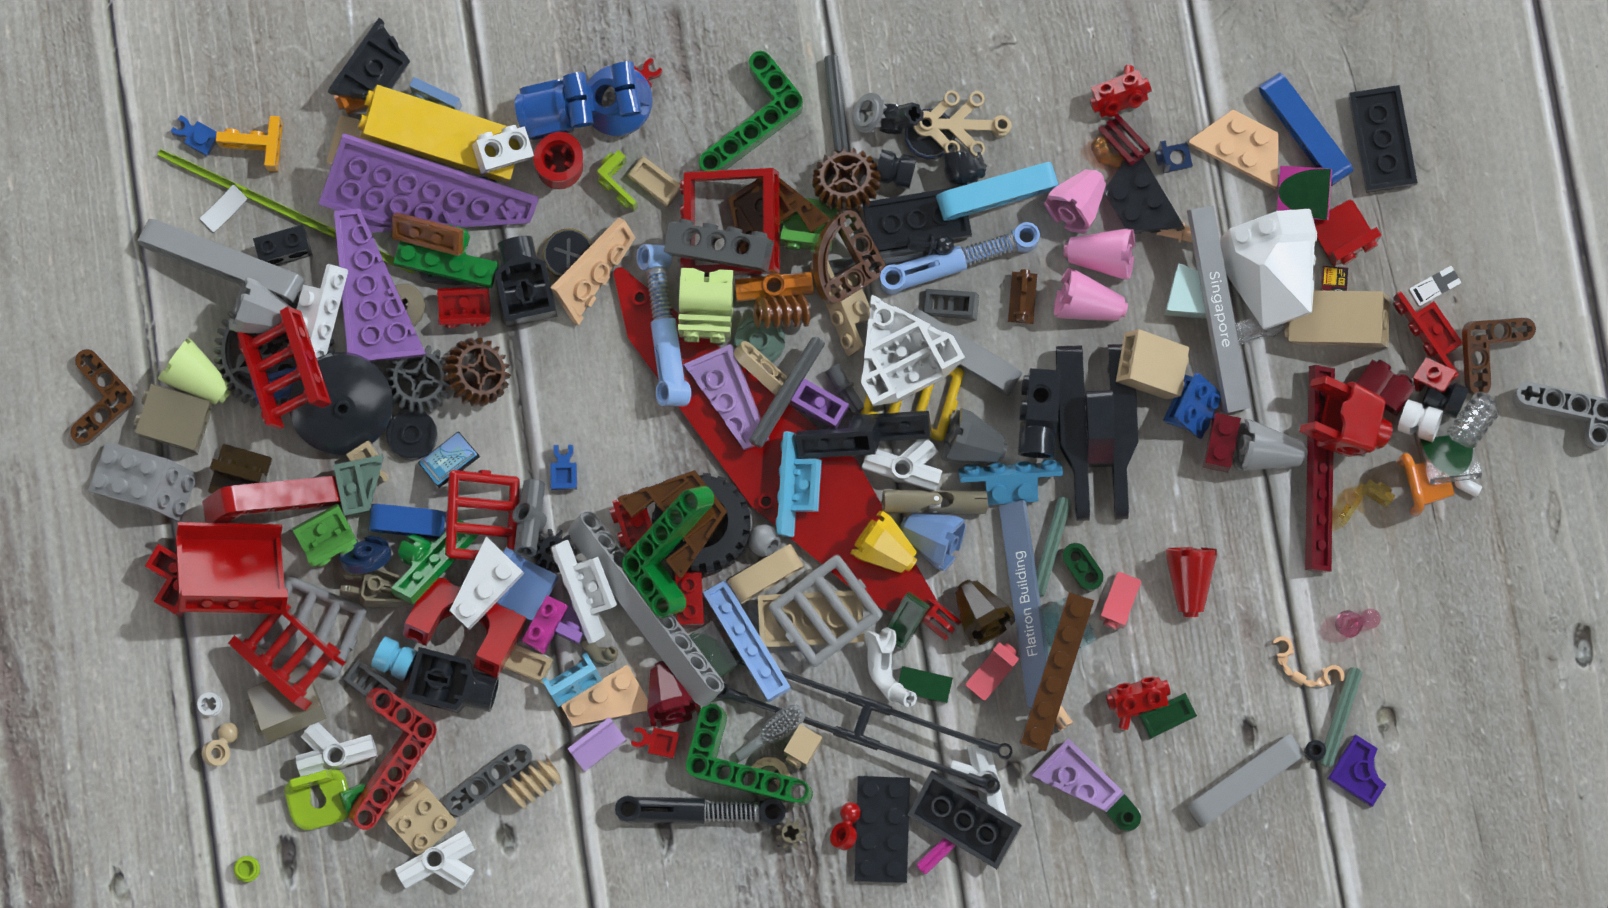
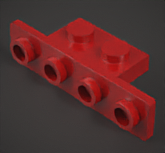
(1432, 328)

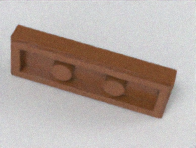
(427, 234)

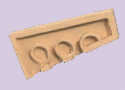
(583, 279)

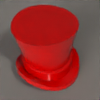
(559, 160)

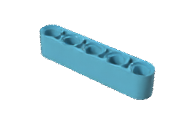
(997, 191)

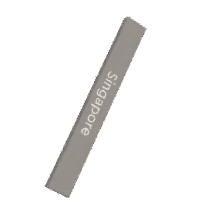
(1218, 309)

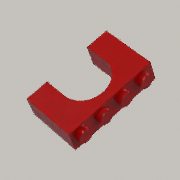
(500, 623)

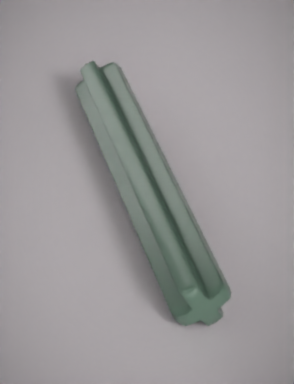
(1052, 543)
(1341, 715)

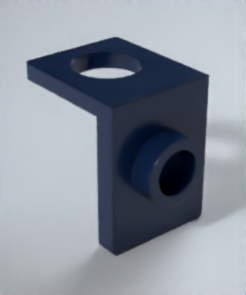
(1163, 157)

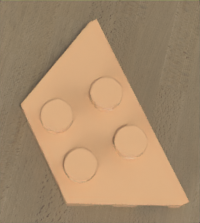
(1242, 145)

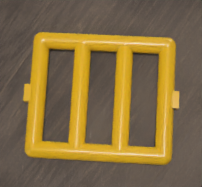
(949, 406)

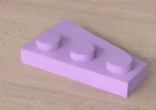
(1079, 777)

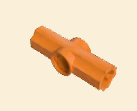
(791, 284)

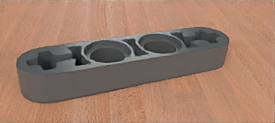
(486, 776)

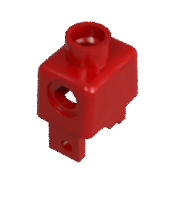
(1350, 420)

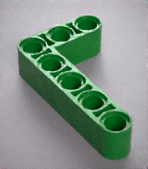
(757, 122)
(644, 559)
(737, 771)

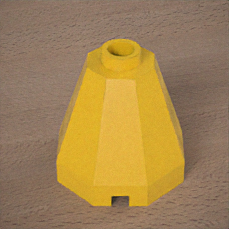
(885, 545)

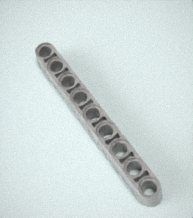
(665, 633)

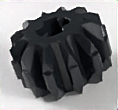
(546, 545)

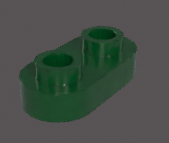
(1082, 567)
(1121, 807)

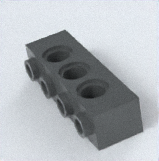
(756, 257)

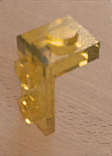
(1379, 492)

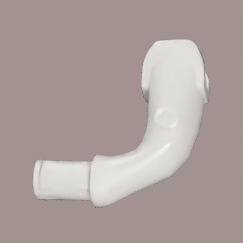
(879, 665)

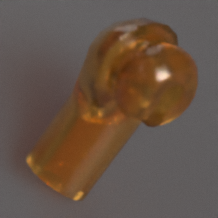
(1103, 154)

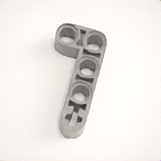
(1564, 409)

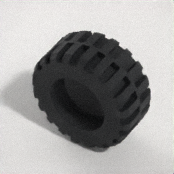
(736, 531)

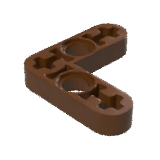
(1481, 344)
(109, 393)

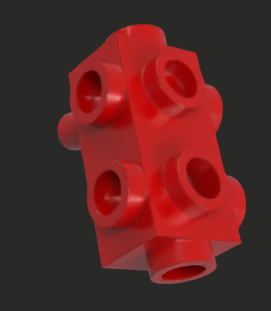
(1120, 93)
(1133, 698)

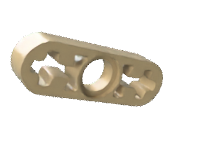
(759, 366)

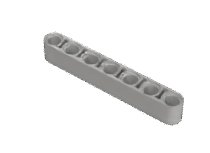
(218, 259)

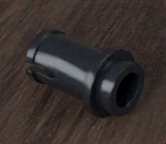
(1319, 746)

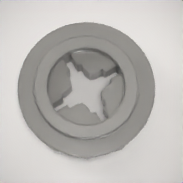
(868, 103)

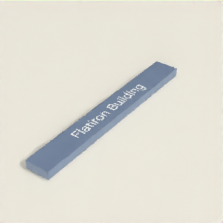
(1024, 595)

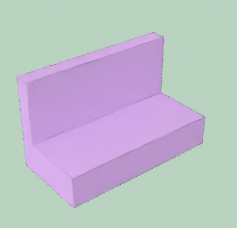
(597, 744)

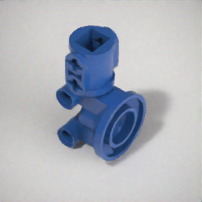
(575, 103)

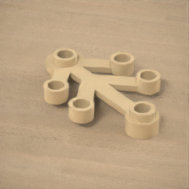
(958, 124)

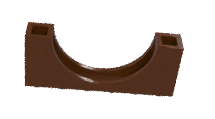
(1057, 671)

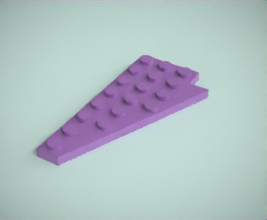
(392, 182)

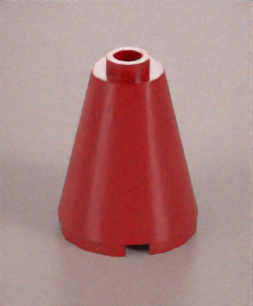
(1191, 577)

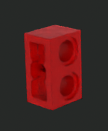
(692, 588)

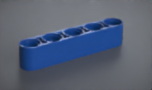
(1304, 127)

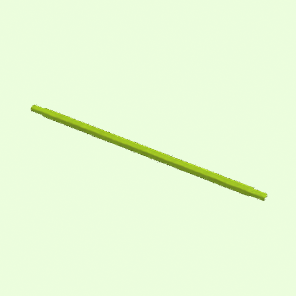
(262, 200)

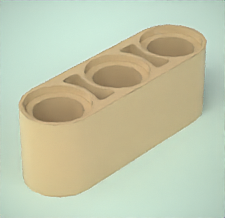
(765, 574)

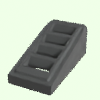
(972, 311)
(354, 673)

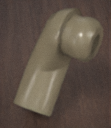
(600, 654)

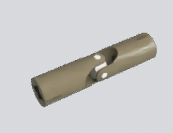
(920, 501)

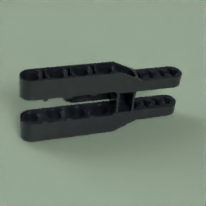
(1109, 423)

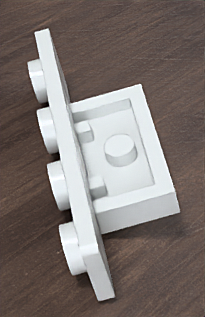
(321, 307)
(586, 588)

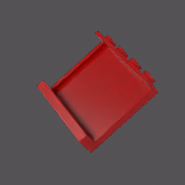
(230, 568)

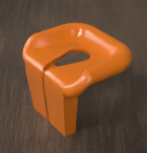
(1421, 490)

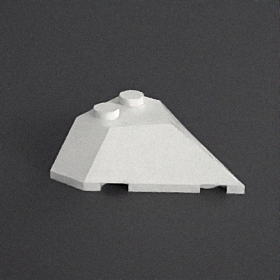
(904, 354)

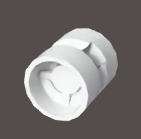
(1420, 420)

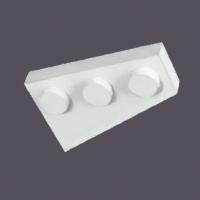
(485, 584)

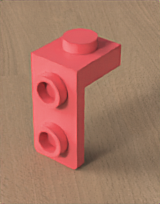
(1119, 601)
(993, 671)

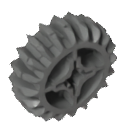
(408, 375)

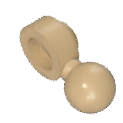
(227, 734)

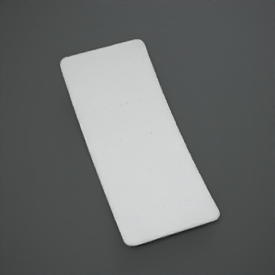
(223, 208)

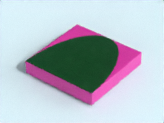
(1305, 190)

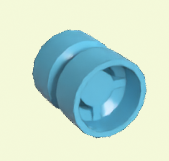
(393, 658)

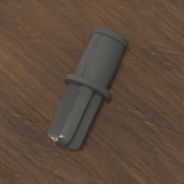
(845, 388)

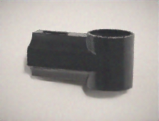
(900, 117)

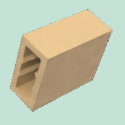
(1152, 364)

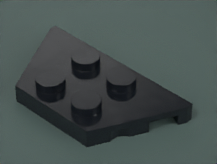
(372, 64)
(1141, 200)

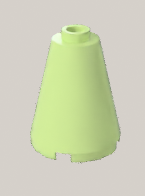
(195, 374)

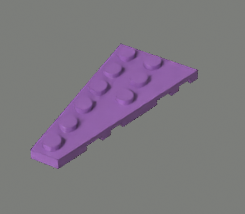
(372, 308)

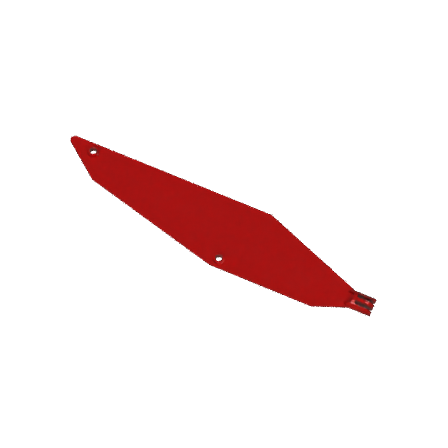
(845, 493)

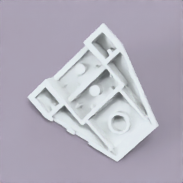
(1273, 265)

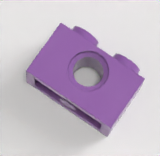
(819, 404)

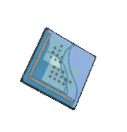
(449, 456)

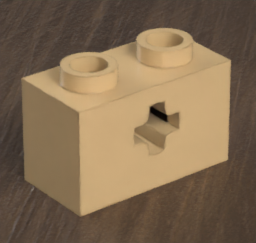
(802, 747)

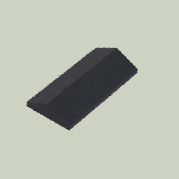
(964, 820)

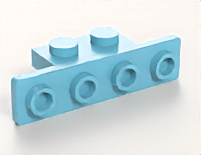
(798, 485)

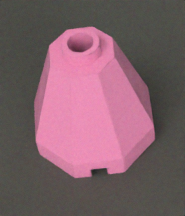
(1077, 200)

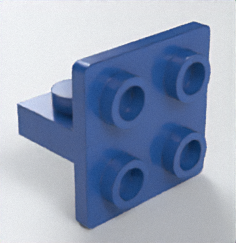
(1194, 406)

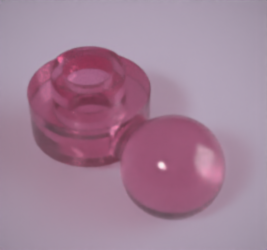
(1369, 619)

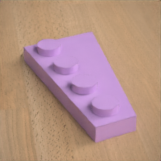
(728, 391)

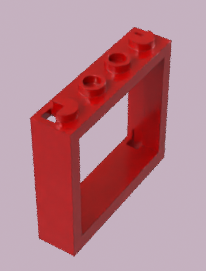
(771, 222)

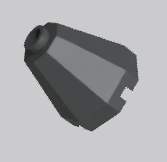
(972, 440)

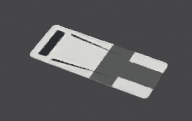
(1435, 285)

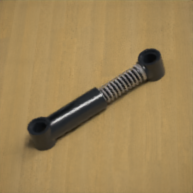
(697, 810)

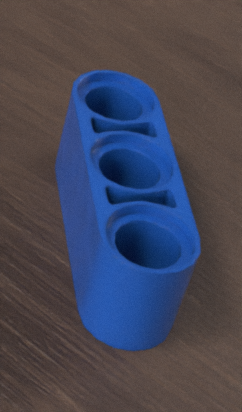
(407, 521)

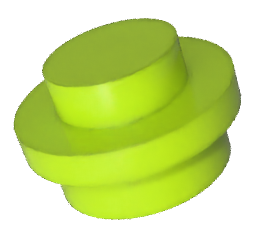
(247, 869)

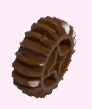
(844, 189)
(483, 362)

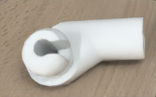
(1469, 487)

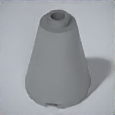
(1266, 448)

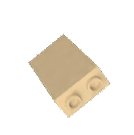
(1344, 320)

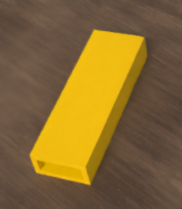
(429, 130)

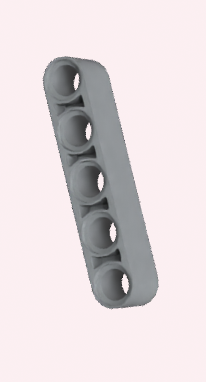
(979, 361)
(1245, 780)

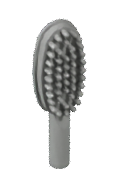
(775, 729)

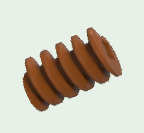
(782, 310)

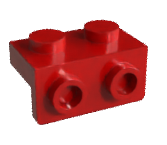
(464, 306)
(631, 528)

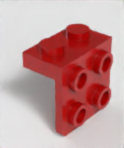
(1345, 233)

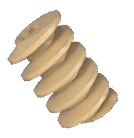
(533, 783)

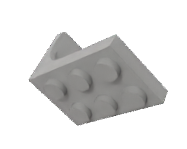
(143, 480)

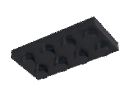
(1382, 138)
(895, 218)
(882, 829)

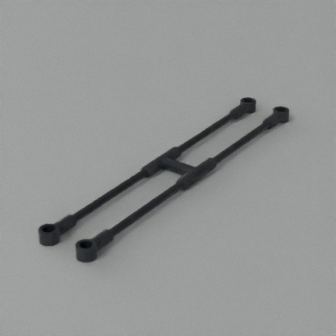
(858, 737)

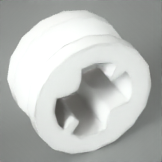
(210, 696)

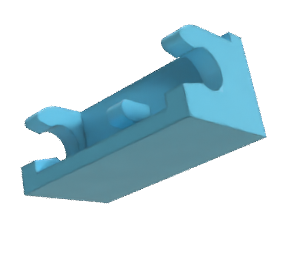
(573, 681)

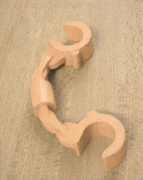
(1300, 678)

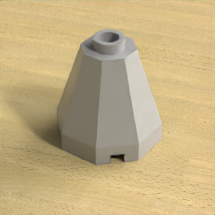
(256, 308)

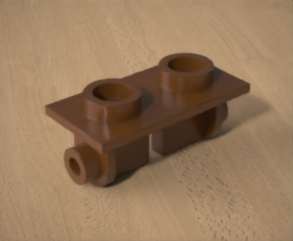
(1022, 297)

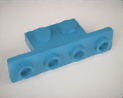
(1011, 482)

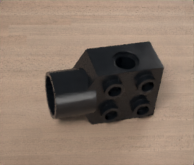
(523, 283)
(1040, 419)
(450, 683)

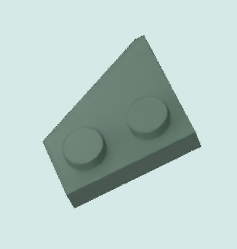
(358, 483)

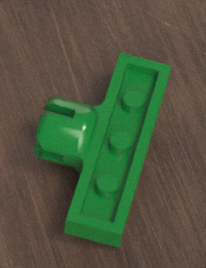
(446, 265)
(426, 563)

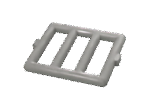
(817, 578)
(336, 603)

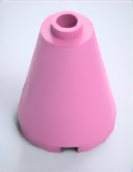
(1103, 252)
(1087, 299)

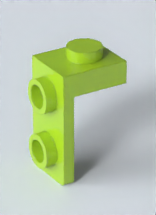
(610, 166)

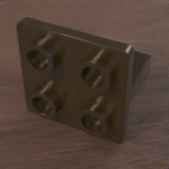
(238, 467)

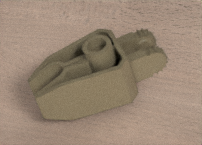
(375, 589)

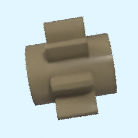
(787, 840)

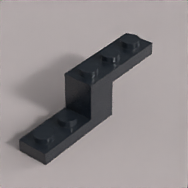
(864, 434)

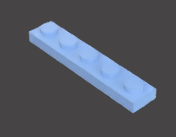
(746, 641)

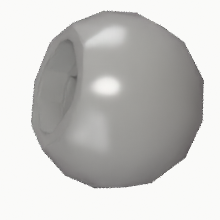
(764, 540)

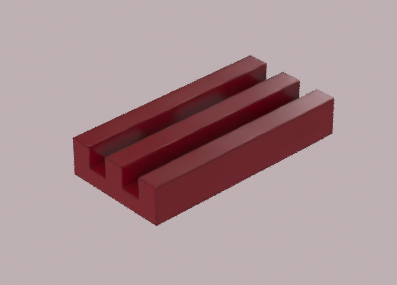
(1112, 125)

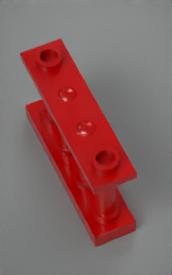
(307, 368)
(280, 677)

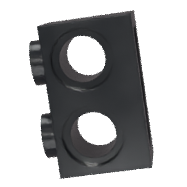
(283, 245)

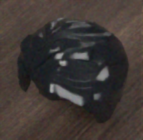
(963, 168)

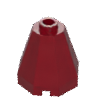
(668, 699)

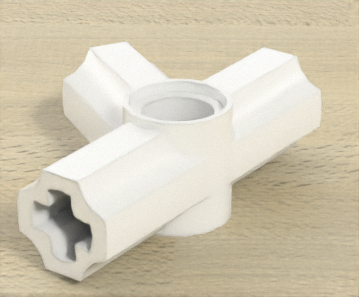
(914, 458)
(325, 744)
(981, 765)
(450, 867)

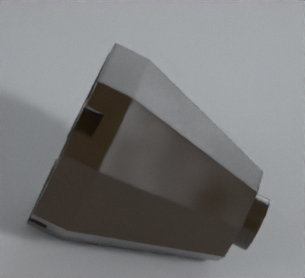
(981, 612)

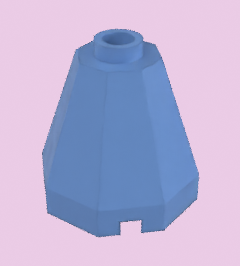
(935, 537)

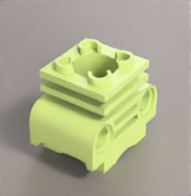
(705, 305)

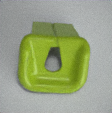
(299, 799)

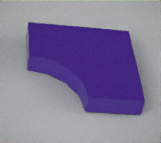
(1357, 772)

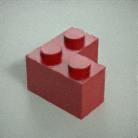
(164, 564)

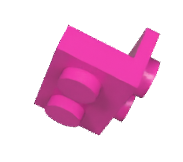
(544, 624)

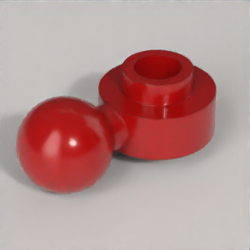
(844, 834)

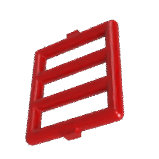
(455, 501)

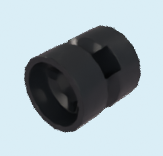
(896, 169)
(1451, 403)

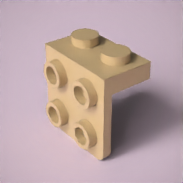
(418, 817)

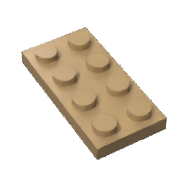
(774, 635)

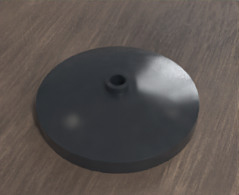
(367, 399)

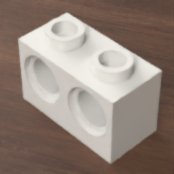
(505, 154)

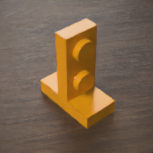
(256, 141)

